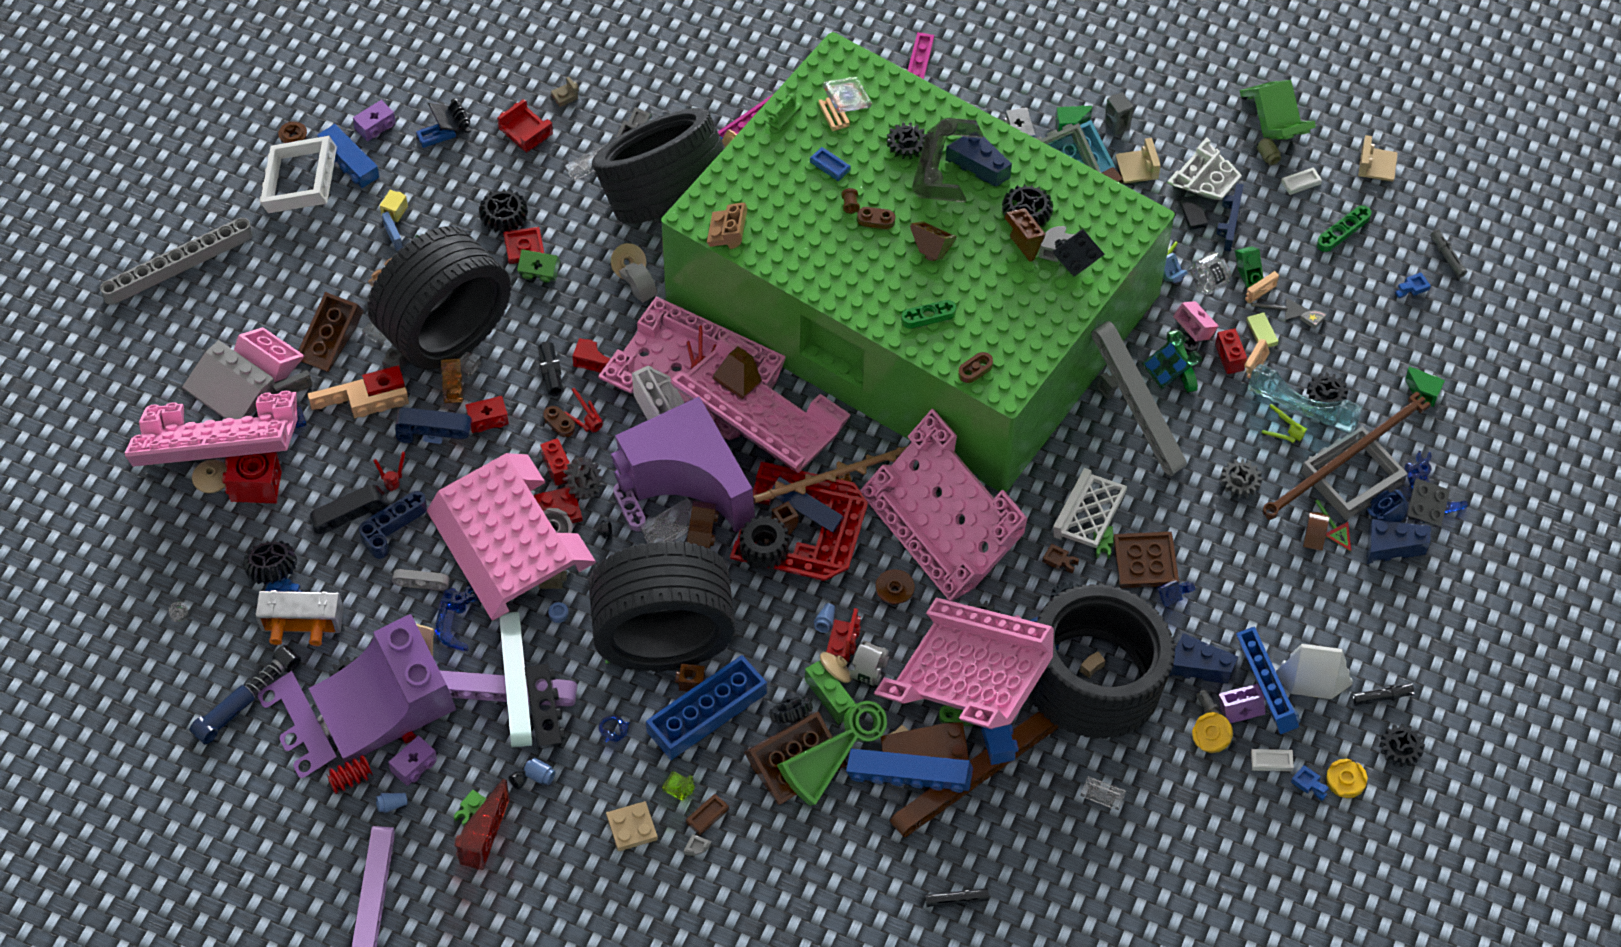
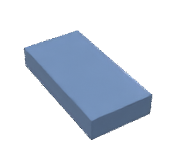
(392, 231)

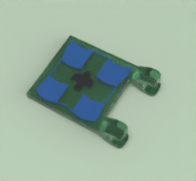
(1169, 362)

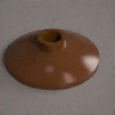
(897, 580)

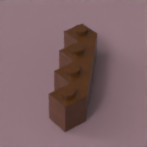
(701, 524)

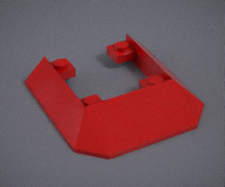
(833, 550)

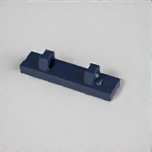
(1232, 203)

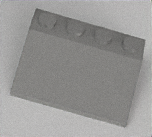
(228, 382)

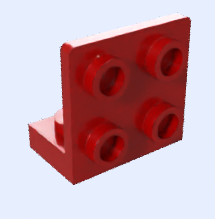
(844, 637)

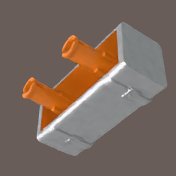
(299, 612)

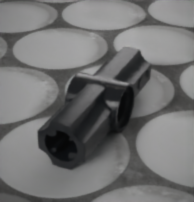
(550, 369)

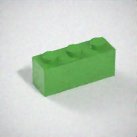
(828, 691)

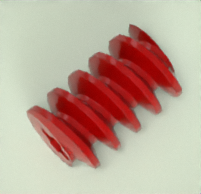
(349, 774)

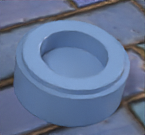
(558, 612)

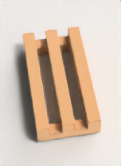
(846, 123)
(1262, 287)
(1257, 357)

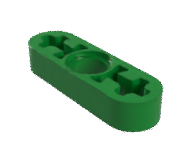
(933, 307)

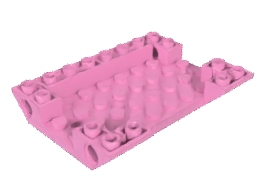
(664, 336)
(168, 440)
(931, 524)

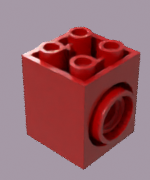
(253, 478)

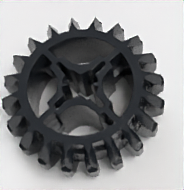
(1032, 200)
(502, 204)
(270, 562)

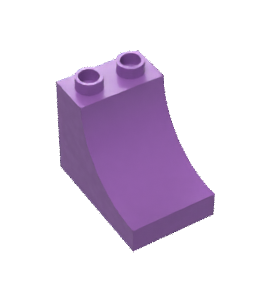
(685, 457)
(383, 692)

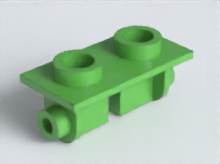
(783, 112)

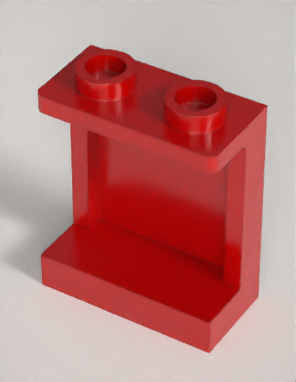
(524, 126)

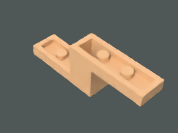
(358, 398)

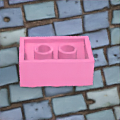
(268, 353)

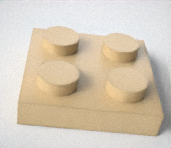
(631, 826)

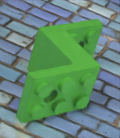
(1278, 110)

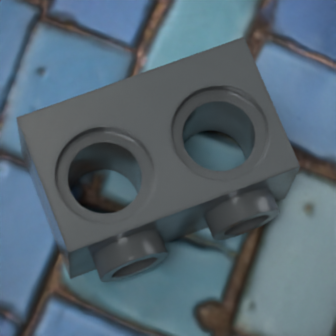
(1118, 113)

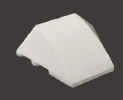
(1206, 173)
(1315, 672)

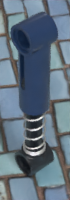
(207, 727)

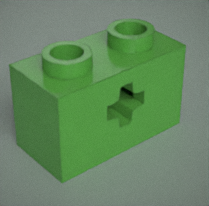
(532, 259)

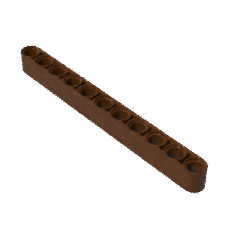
(935, 801)

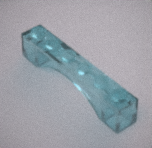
(1269, 384)

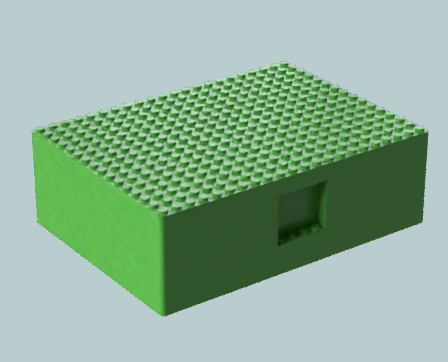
(836, 290)

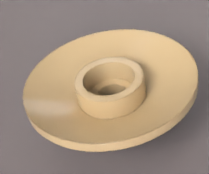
(626, 251)
(209, 482)
(836, 666)

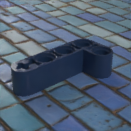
(431, 423)
(412, 505)

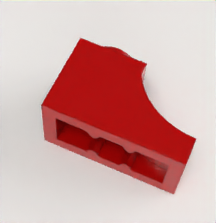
(588, 357)

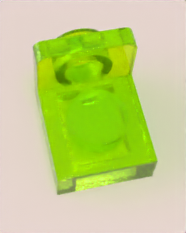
(679, 785)

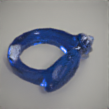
(610, 736)

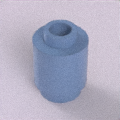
(539, 771)

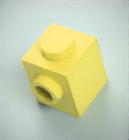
(395, 204)

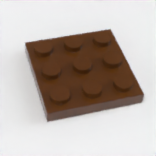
(1145, 559)

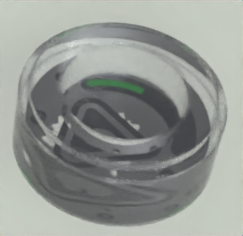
(178, 611)

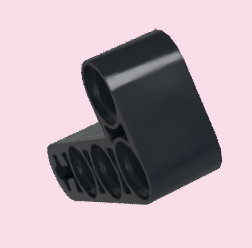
(348, 508)

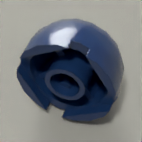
(1389, 506)

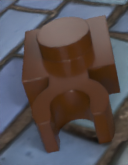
(1059, 557)

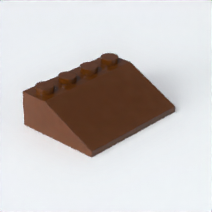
(782, 746)

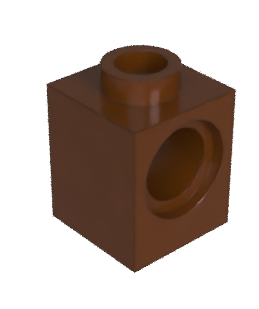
(686, 671)

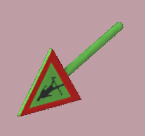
(1339, 534)

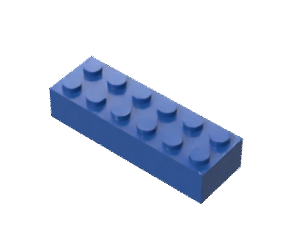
(706, 707)

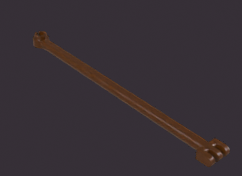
(1346, 455)

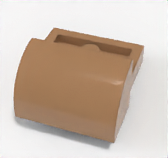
(728, 226)

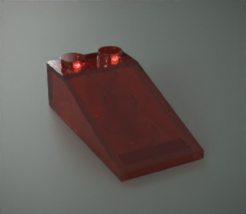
(481, 830)

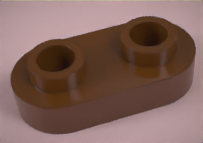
(876, 218)
(974, 368)
(557, 420)

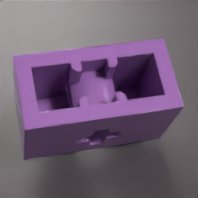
(374, 120)
(1242, 703)
(413, 761)

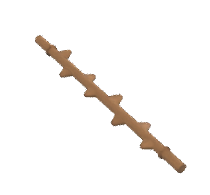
(842, 469)

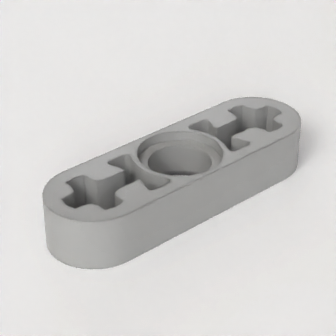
(420, 579)

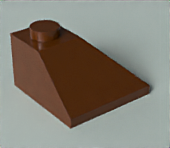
(931, 240)
(738, 373)

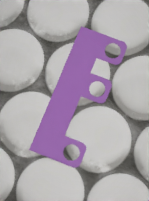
(306, 724)

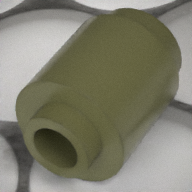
(1269, 151)

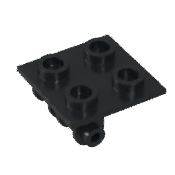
(451, 117)
(1077, 252)

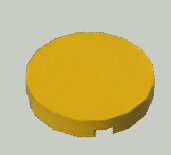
(1212, 732)
(1346, 778)

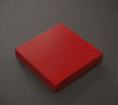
(522, 239)

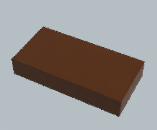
(707, 814)

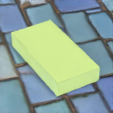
(1262, 329)

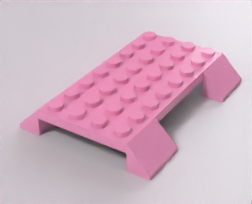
(764, 414)
(502, 532)
(974, 663)

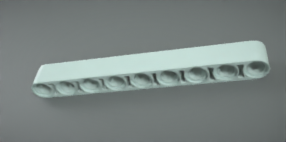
(515, 680)

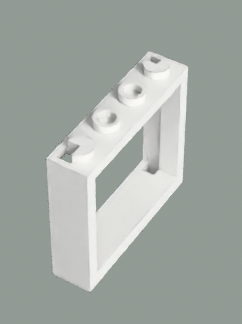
(319, 194)

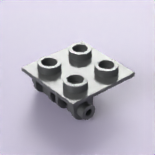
(1428, 502)

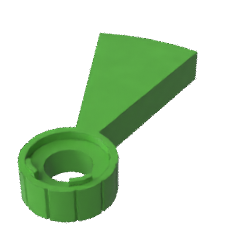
(814, 768)

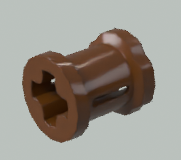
(850, 200)

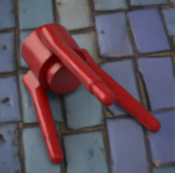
(700, 357)
(592, 420)
(391, 478)

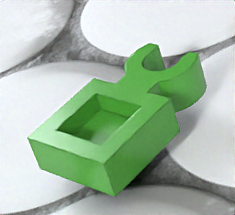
(1105, 543)
(470, 806)

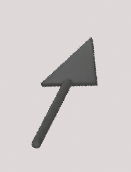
(1292, 309)

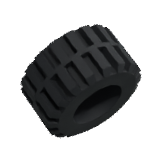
(764, 555)

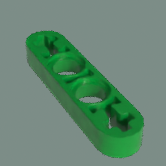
(1343, 228)
(1188, 377)

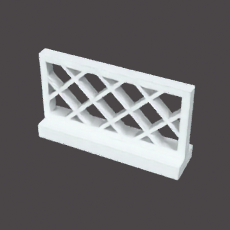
(1074, 504)

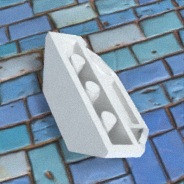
(654, 392)

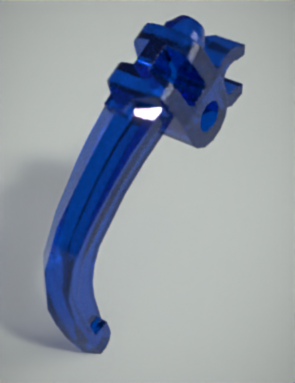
(1421, 471)
(450, 604)

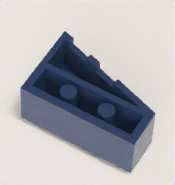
(980, 158)
(1396, 539)
(1202, 661)

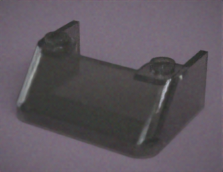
(928, 178)

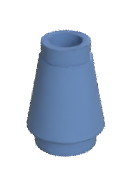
(825, 618)
(390, 801)

